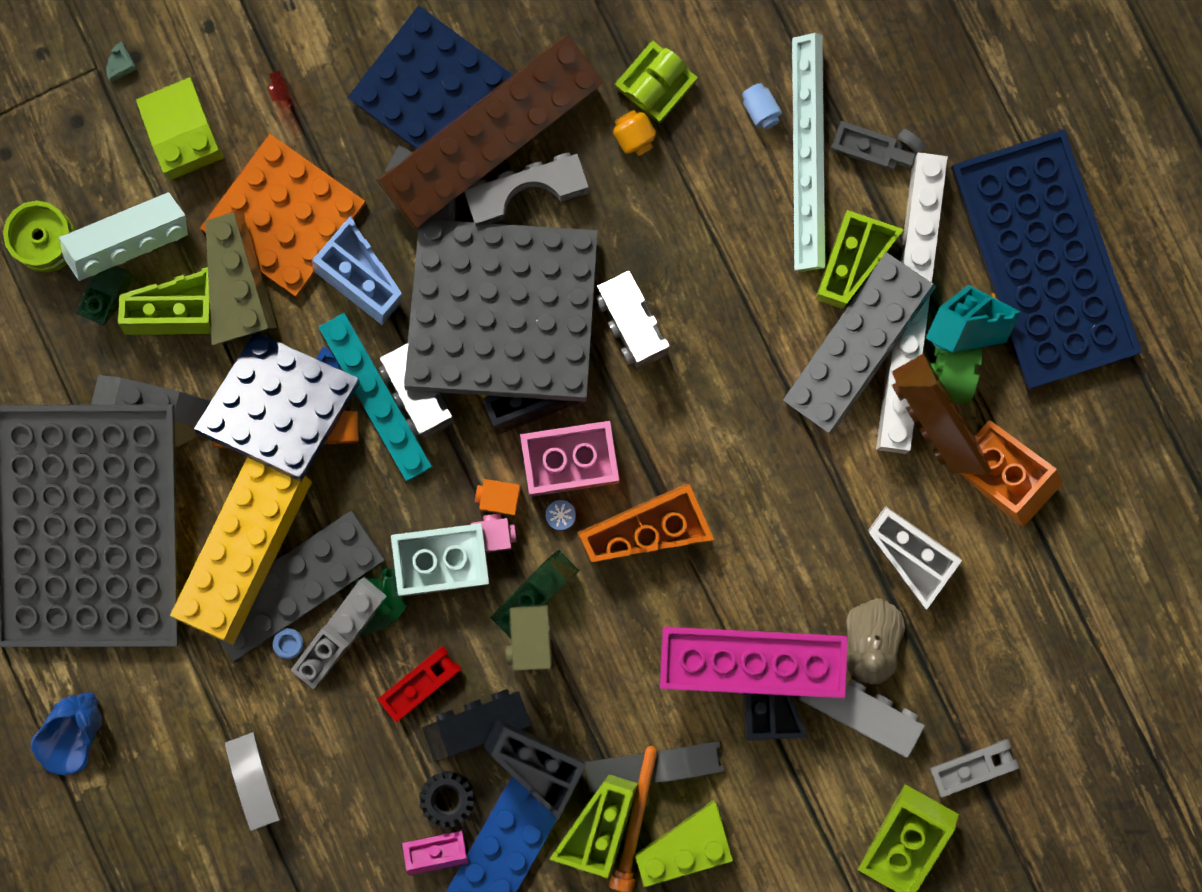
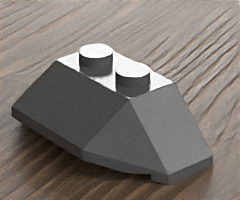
(125, 391)

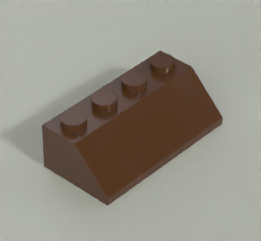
(939, 417)

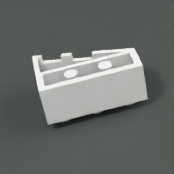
(914, 554)

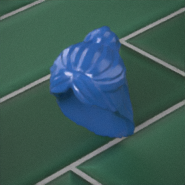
(67, 734)

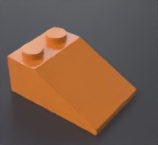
(1018, 477)

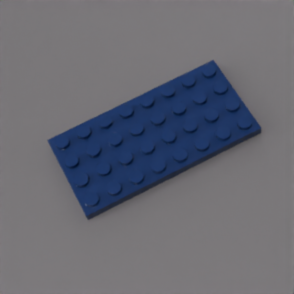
(1046, 259)

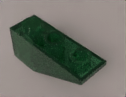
(538, 588)

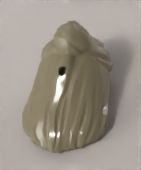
(873, 640)

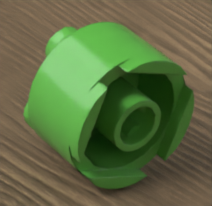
(958, 372)

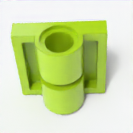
(656, 81)

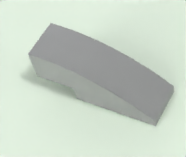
(252, 781)

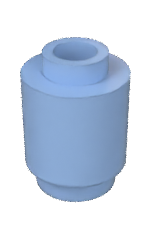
(761, 106)

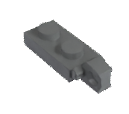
(870, 147)

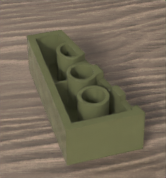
(235, 282)

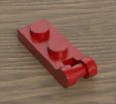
(418, 685)

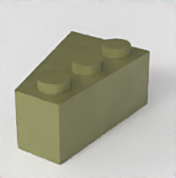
(529, 639)

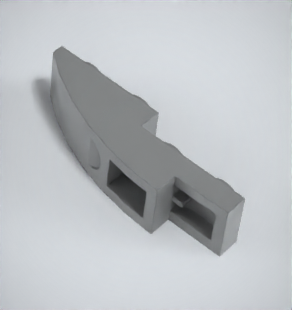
(339, 633)

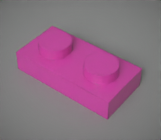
(435, 853)

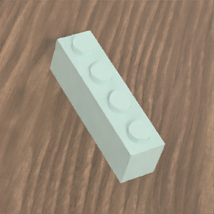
(123, 236)

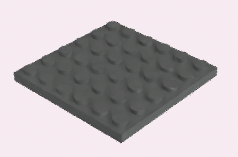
(501, 310)

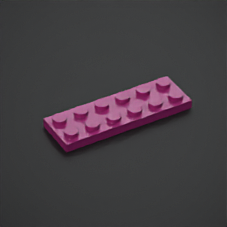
(753, 662)

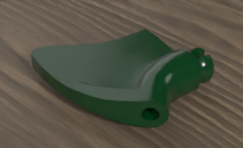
(391, 608)

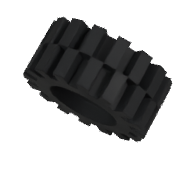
(433, 812)

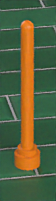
(623, 876)

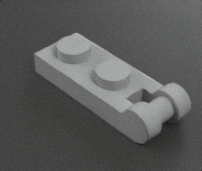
(973, 768)

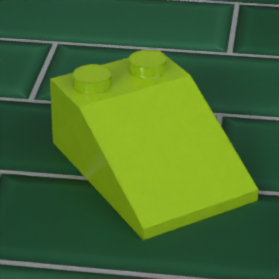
(179, 129)
(908, 841)

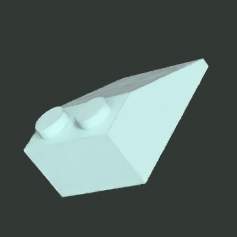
(439, 560)

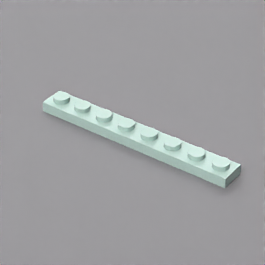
(808, 152)

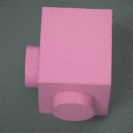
(497, 533)

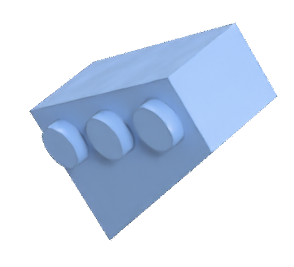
(357, 273)

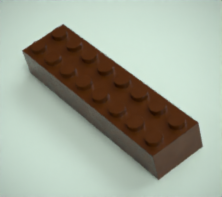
(490, 131)

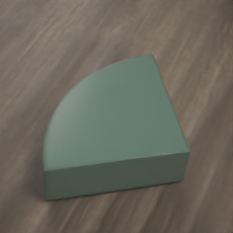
(119, 63)

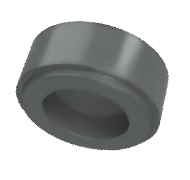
(911, 141)

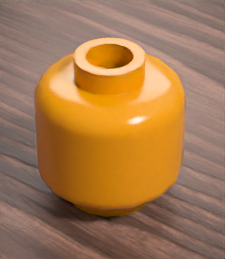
(634, 132)

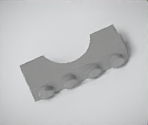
(561, 178)

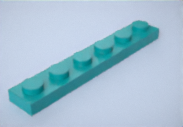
(376, 397)

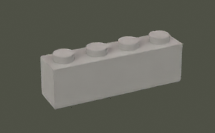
(871, 717)

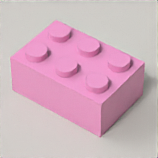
(569, 458)

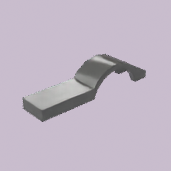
(669, 765)

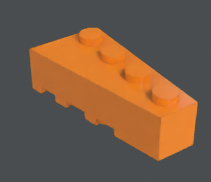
(650, 526)

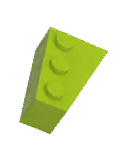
(168, 308)

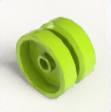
(33, 222)

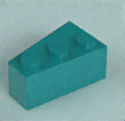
(972, 321)

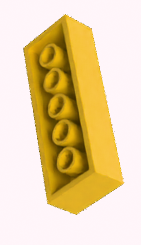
(240, 551)

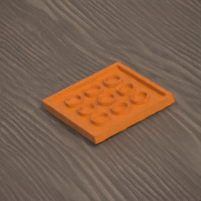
(288, 211)

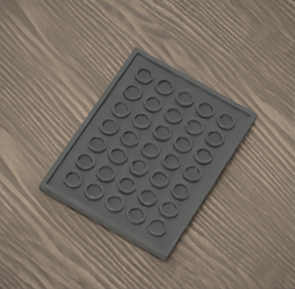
(88, 525)

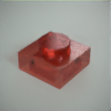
(278, 89)

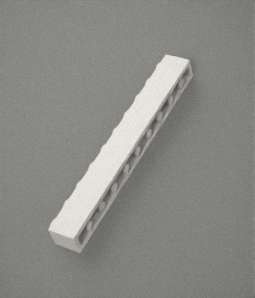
(919, 255)

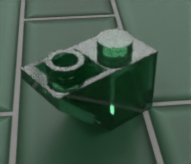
(103, 293)

